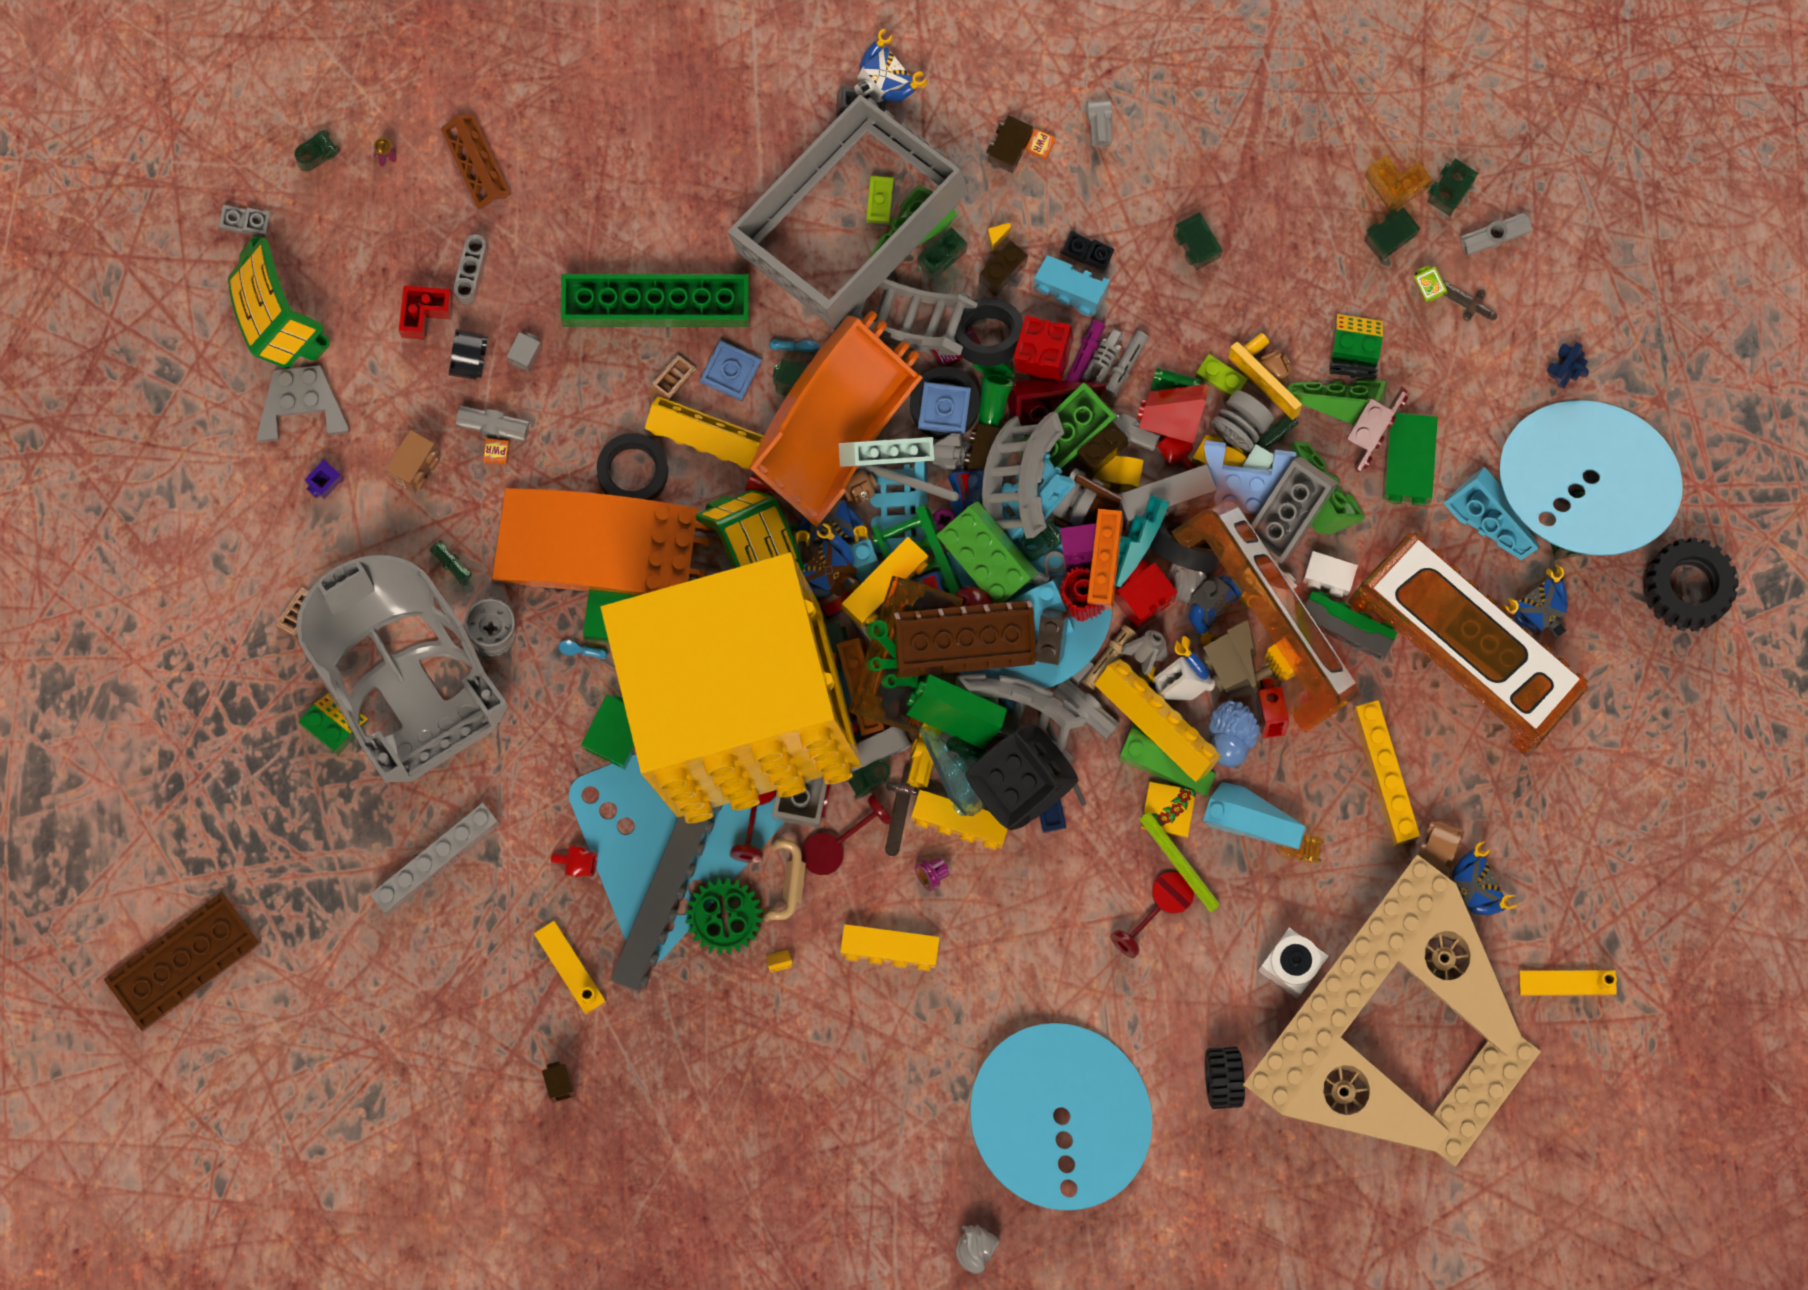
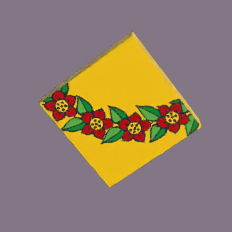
(1170, 807)

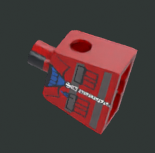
(1271, 710)

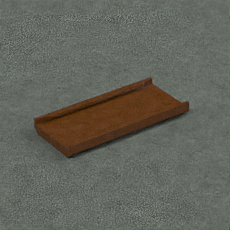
(964, 638)
(181, 961)

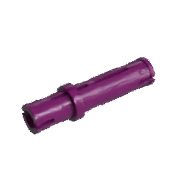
(1088, 346)

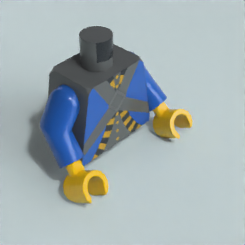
(843, 522)
(1210, 603)
(1542, 606)
(1479, 885)

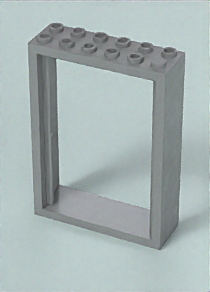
(800, 178)

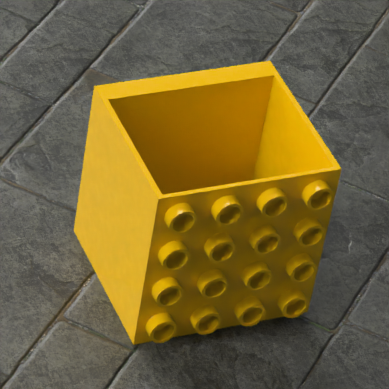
(731, 688)

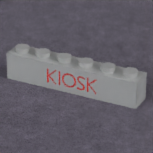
(435, 859)

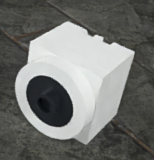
(1293, 963)

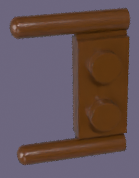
(1105, 500)

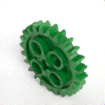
(745, 913)

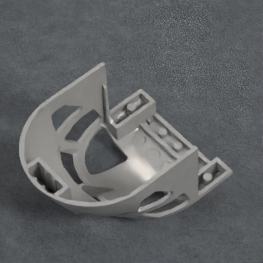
(356, 603)

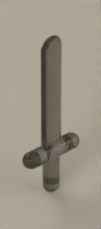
(1471, 304)
(903, 792)

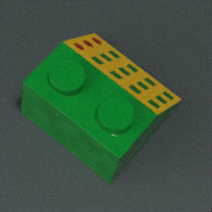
(1357, 339)
(328, 725)

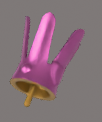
(384, 148)

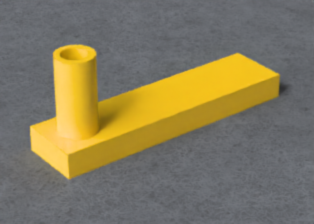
(1243, 358)
(569, 967)
(1567, 983)

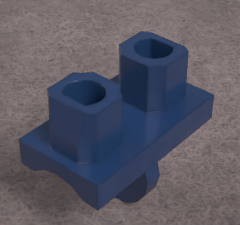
(1572, 367)

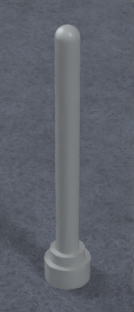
(909, 481)

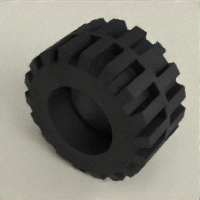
(1224, 1077)

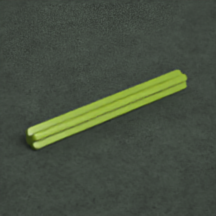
(1179, 862)

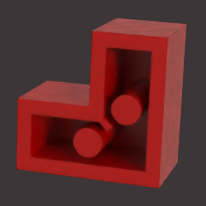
(420, 304)

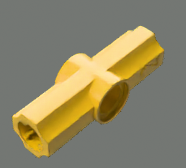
(921, 762)

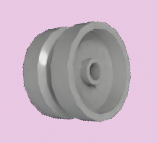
(1079, 499)

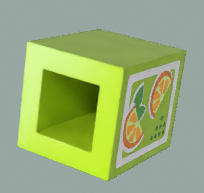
(1430, 283)

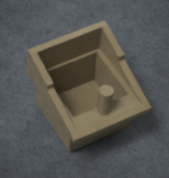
(1233, 660)

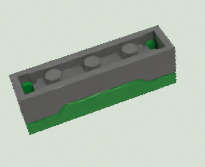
(1351, 627)

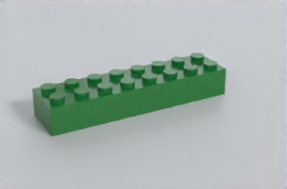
(655, 300)

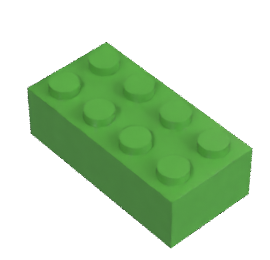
(1081, 418)
(987, 553)

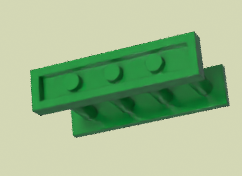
(941, 561)

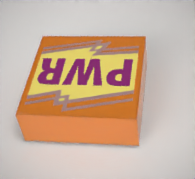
(1040, 144)
(496, 451)

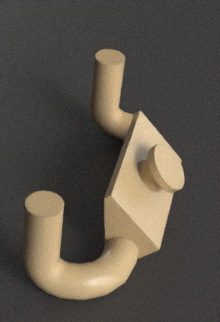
(793, 881)

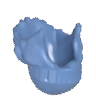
(1233, 732)

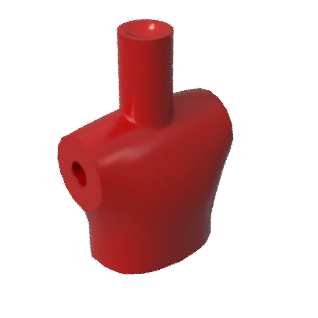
(1176, 451)
(577, 861)

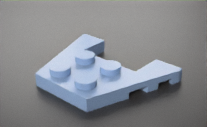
(1241, 485)

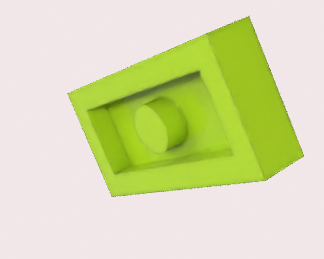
(879, 200)
(1221, 376)

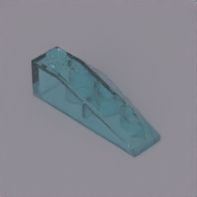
(952, 774)

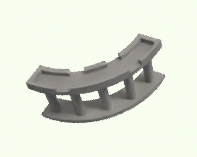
(946, 343)
(1030, 472)
(1025, 694)

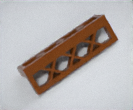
(478, 156)
(852, 657)

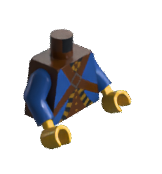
(831, 567)

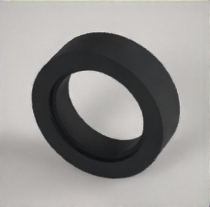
(993, 354)
(948, 375)
(632, 441)
(1192, 558)

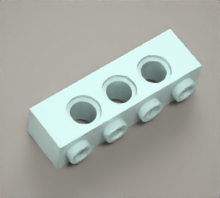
(886, 451)

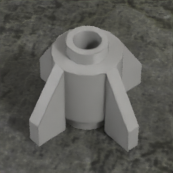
(950, 453)
(1147, 649)

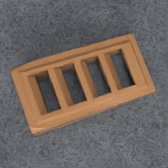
(661, 389)
(281, 624)

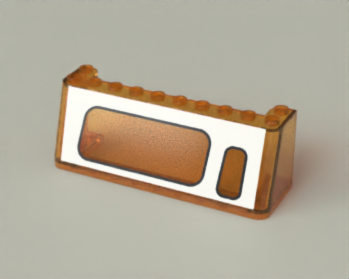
(1276, 607)
(1472, 640)

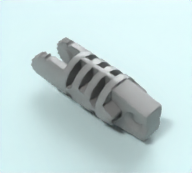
(1104, 357)

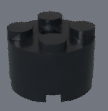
(466, 354)

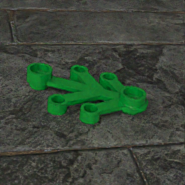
(886, 642)

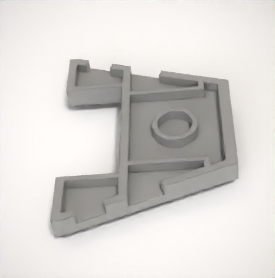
(297, 393)

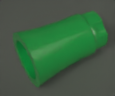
(994, 398)

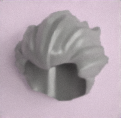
(1186, 581)
(975, 1248)

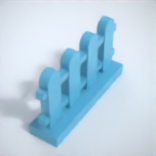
(1051, 491)
(897, 500)

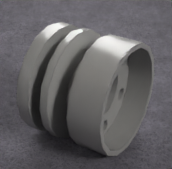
(1242, 421)
(489, 614)

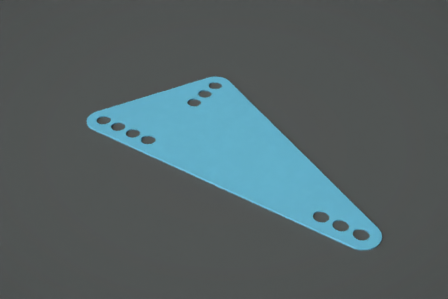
(631, 860)

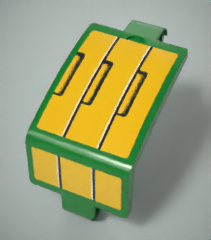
(750, 528)

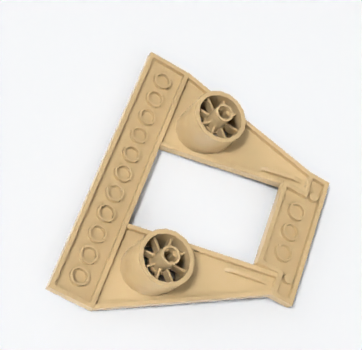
(1294, 1069)

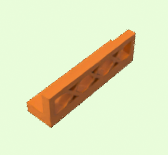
(1105, 558)

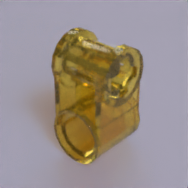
(1308, 852)

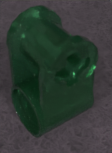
(318, 151)
(1045, 541)
(867, 779)

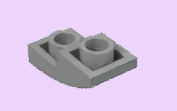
(243, 221)

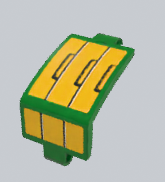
(264, 314)

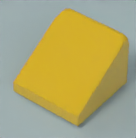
(998, 234)
(779, 961)

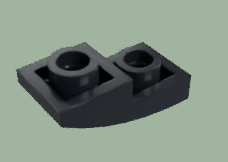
(1087, 251)

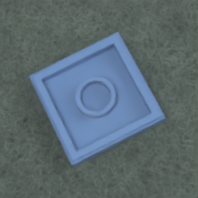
(731, 371)
(944, 408)

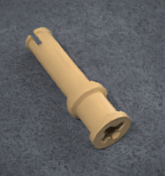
(1111, 655)

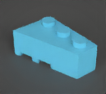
(1071, 286)

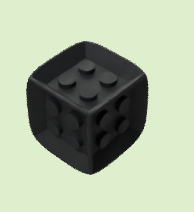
(1021, 777)

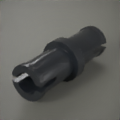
(1353, 369)

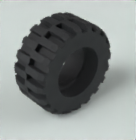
(1707, 560)

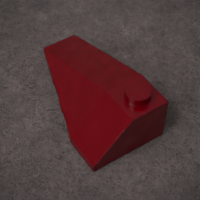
(1035, 398)

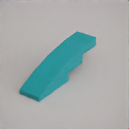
(1140, 537)

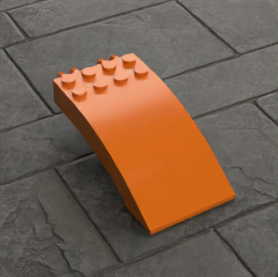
(838, 399)
(595, 542)

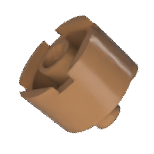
(1441, 846)

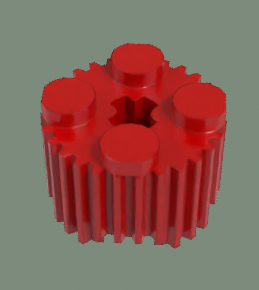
(1076, 604)

